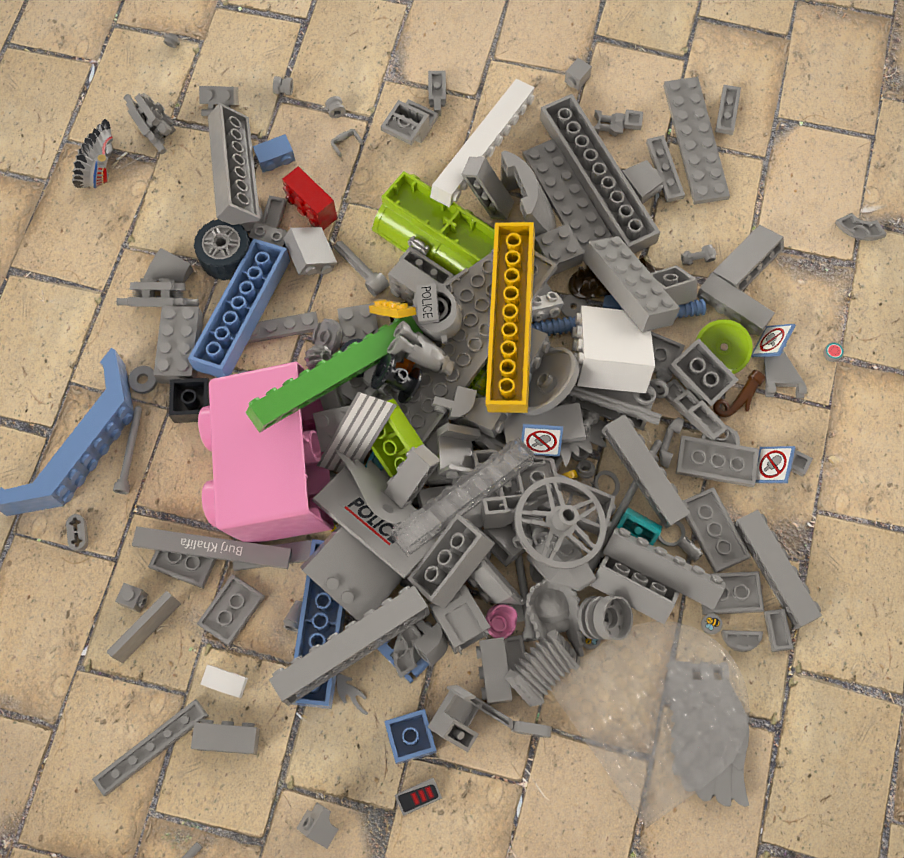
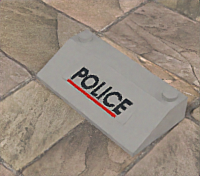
(346, 505)

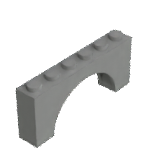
(493, 422)

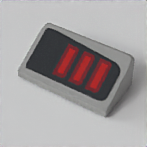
(418, 796)

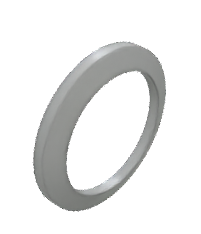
(613, 476)
(675, 543)

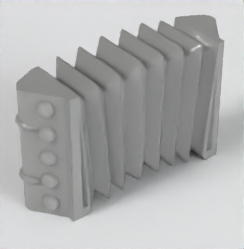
(542, 668)

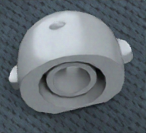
(449, 321)

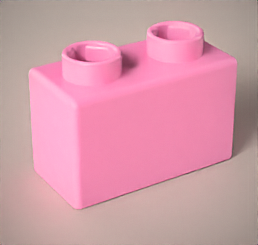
(263, 478)

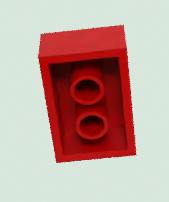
(309, 198)

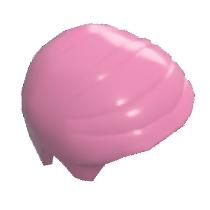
(502, 620)

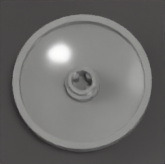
(552, 380)

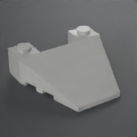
(500, 510)

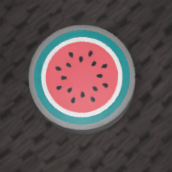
(833, 352)

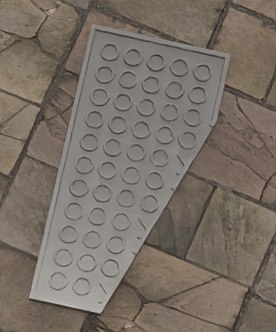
(466, 348)

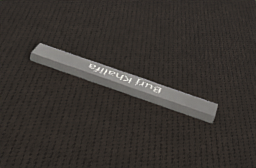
(212, 547)

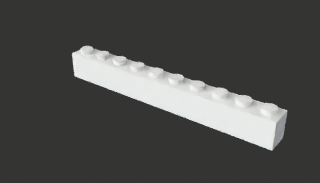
(483, 141)

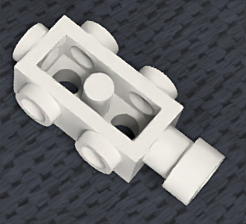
(546, 306)

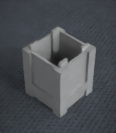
(461, 621)

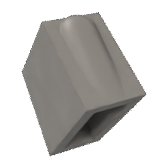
(644, 180)

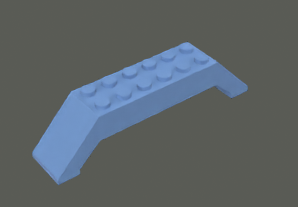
(81, 449)

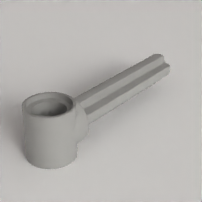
(374, 282)

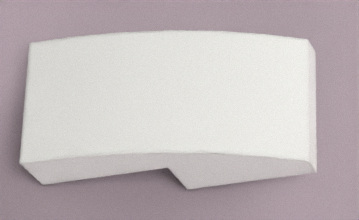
(224, 681)

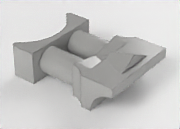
(616, 120)

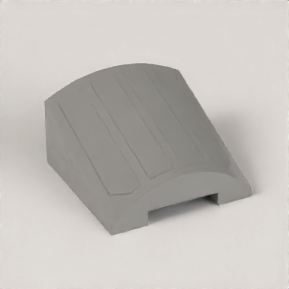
(534, 204)

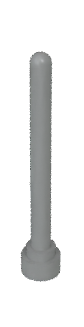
(122, 485)
(529, 633)

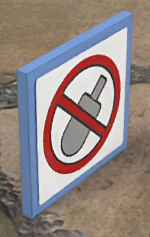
(773, 340)
(543, 439)
(774, 464)

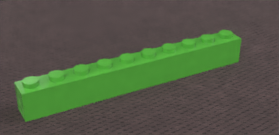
(324, 377)

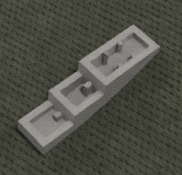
(695, 411)

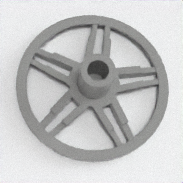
(561, 521)

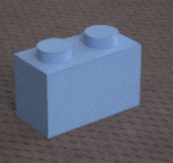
(274, 153)

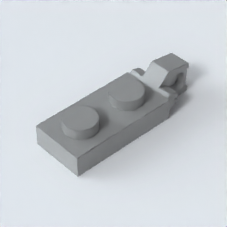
(437, 90)

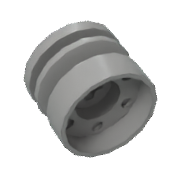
(605, 617)

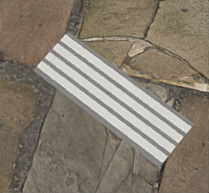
(357, 431)

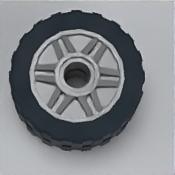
(221, 248)

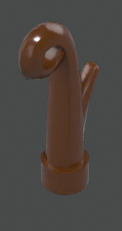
(745, 396)

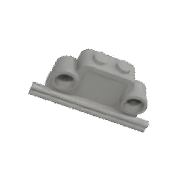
(615, 403)

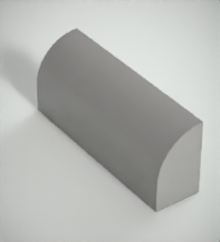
(750, 257)

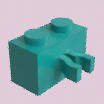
(640, 526)

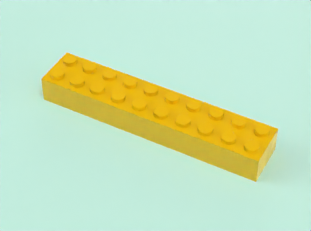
(510, 318)

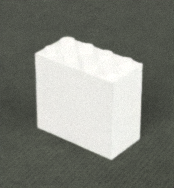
(612, 350)

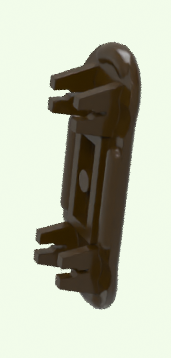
(586, 285)

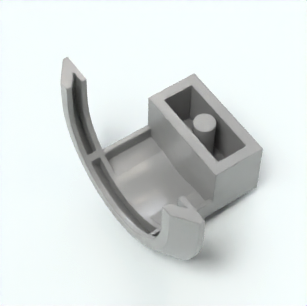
(456, 715)

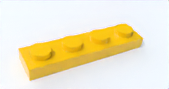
(392, 309)

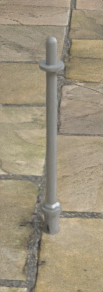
(593, 563)

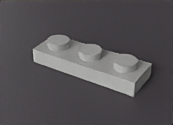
(728, 109)

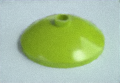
(736, 338)

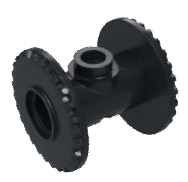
(397, 378)

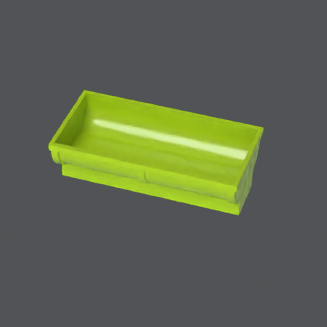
(452, 233)

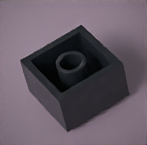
(187, 399)

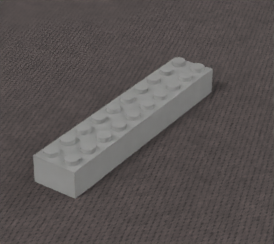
(599, 174)

